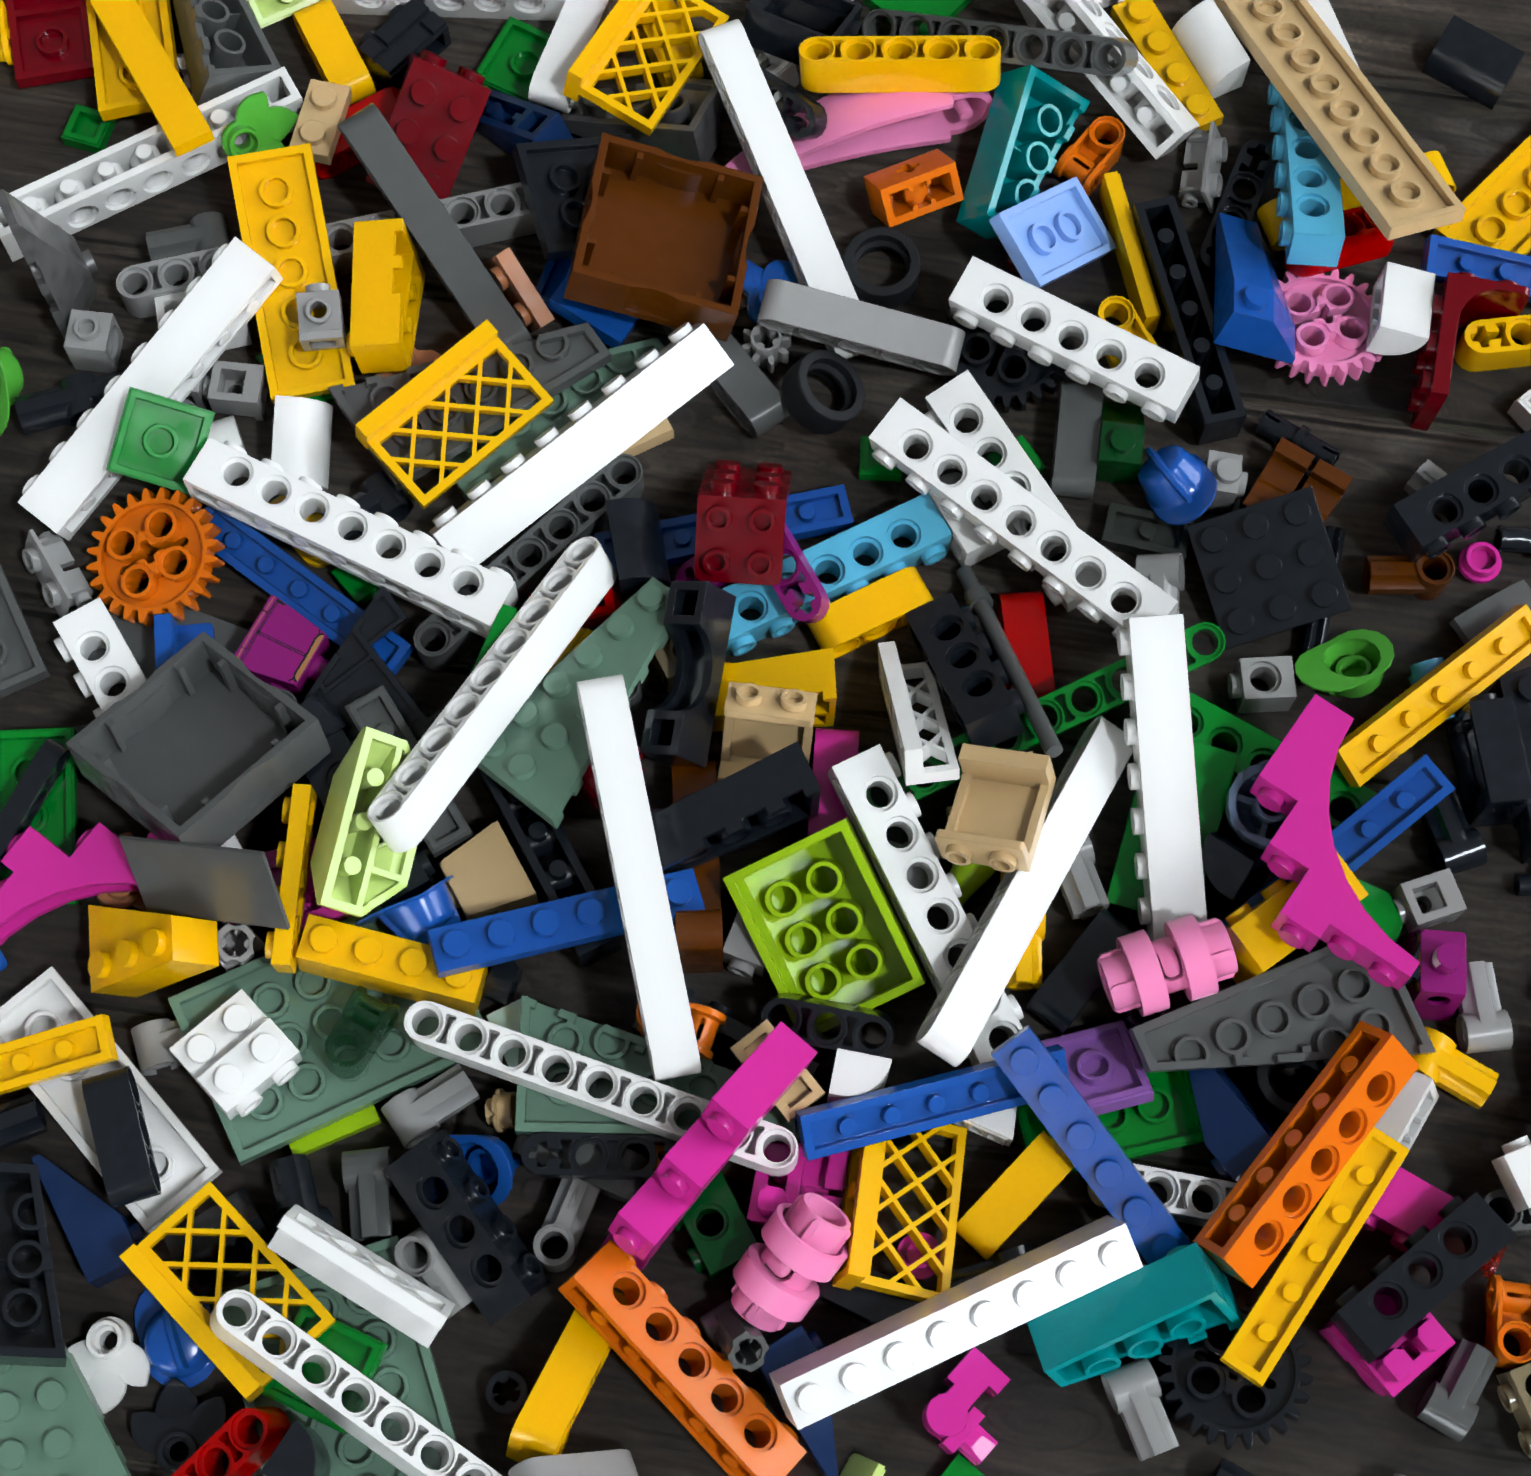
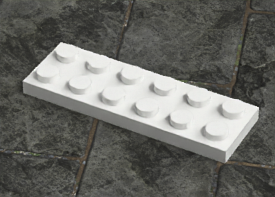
(178, 1156)

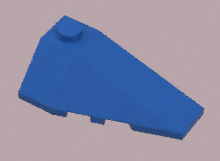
(1247, 294)

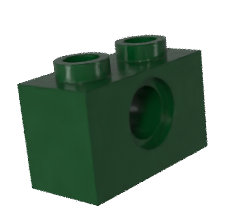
(721, 1252)

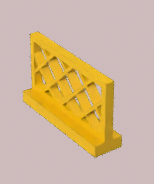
(612, 38)
(429, 386)
(862, 1205)
(188, 1309)

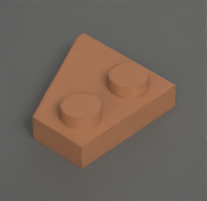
(518, 290)

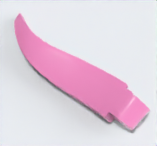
(884, 123)

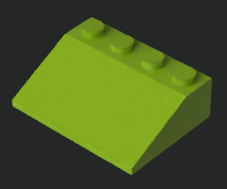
(826, 923)

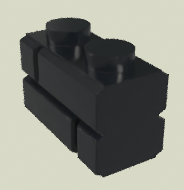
(406, 31)

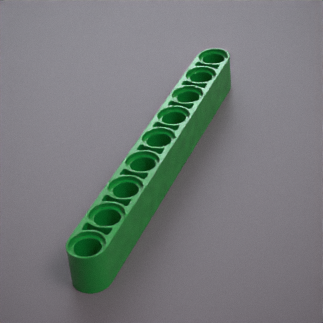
(1064, 712)

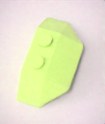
(350, 859)

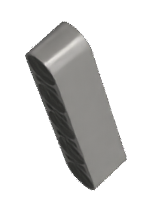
(861, 327)

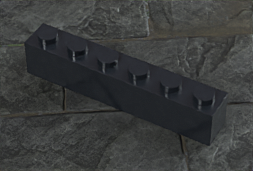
(1188, 320)

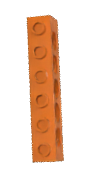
(1306, 1153)
(658, 1366)

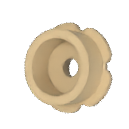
(501, 1110)

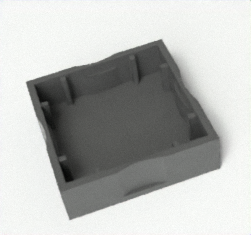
(199, 746)

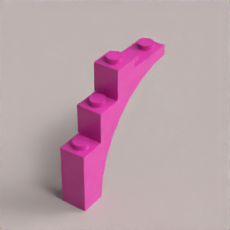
(1304, 851)
(49, 877)
(709, 1144)

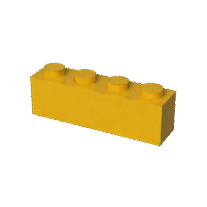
(384, 964)

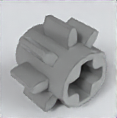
(766, 357)

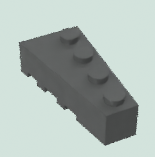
(222, 46)

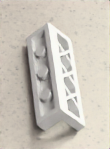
(908, 723)
(361, 1275)

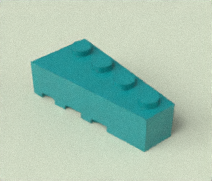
(1018, 144)
(1135, 1316)

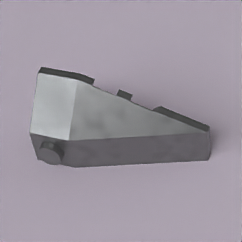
(686, 130)
(54, 259)

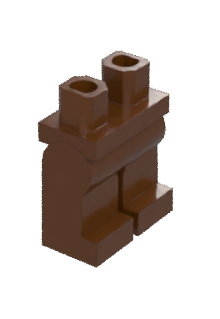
(1286, 471)

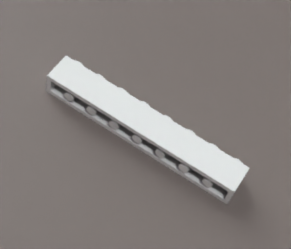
(168, 366)
(584, 444)
(1162, 771)
(955, 1321)

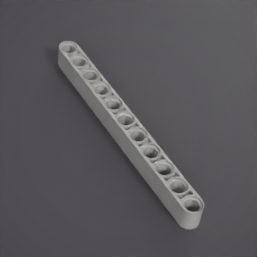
(478, 206)

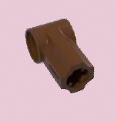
(1400, 577)

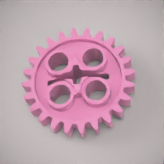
(1329, 327)

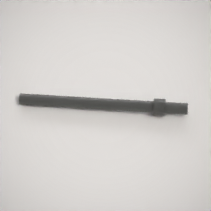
(980, 604)

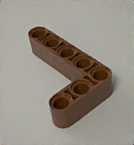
(700, 931)

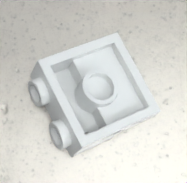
(237, 1055)

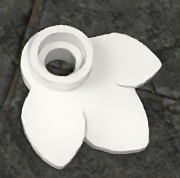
(113, 1369)

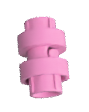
(1187, 959)
(781, 1276)

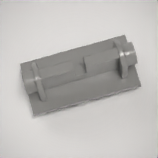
(1206, 183)
(47, 558)

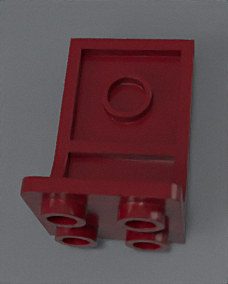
(49, 41)
(437, 117)
(1457, 304)
(741, 523)

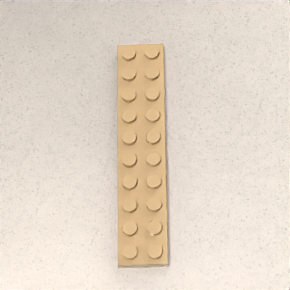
(1344, 115)

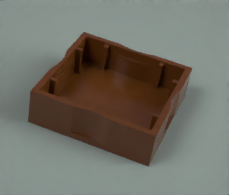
(663, 237)

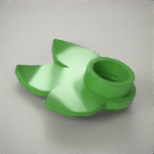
(262, 124)

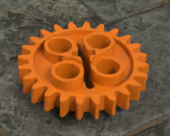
(155, 556)

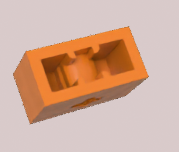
(913, 188)

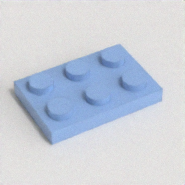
(1053, 233)

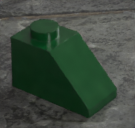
(1120, 443)

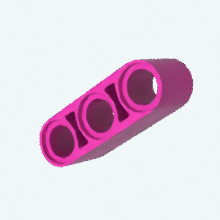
(830, 748)

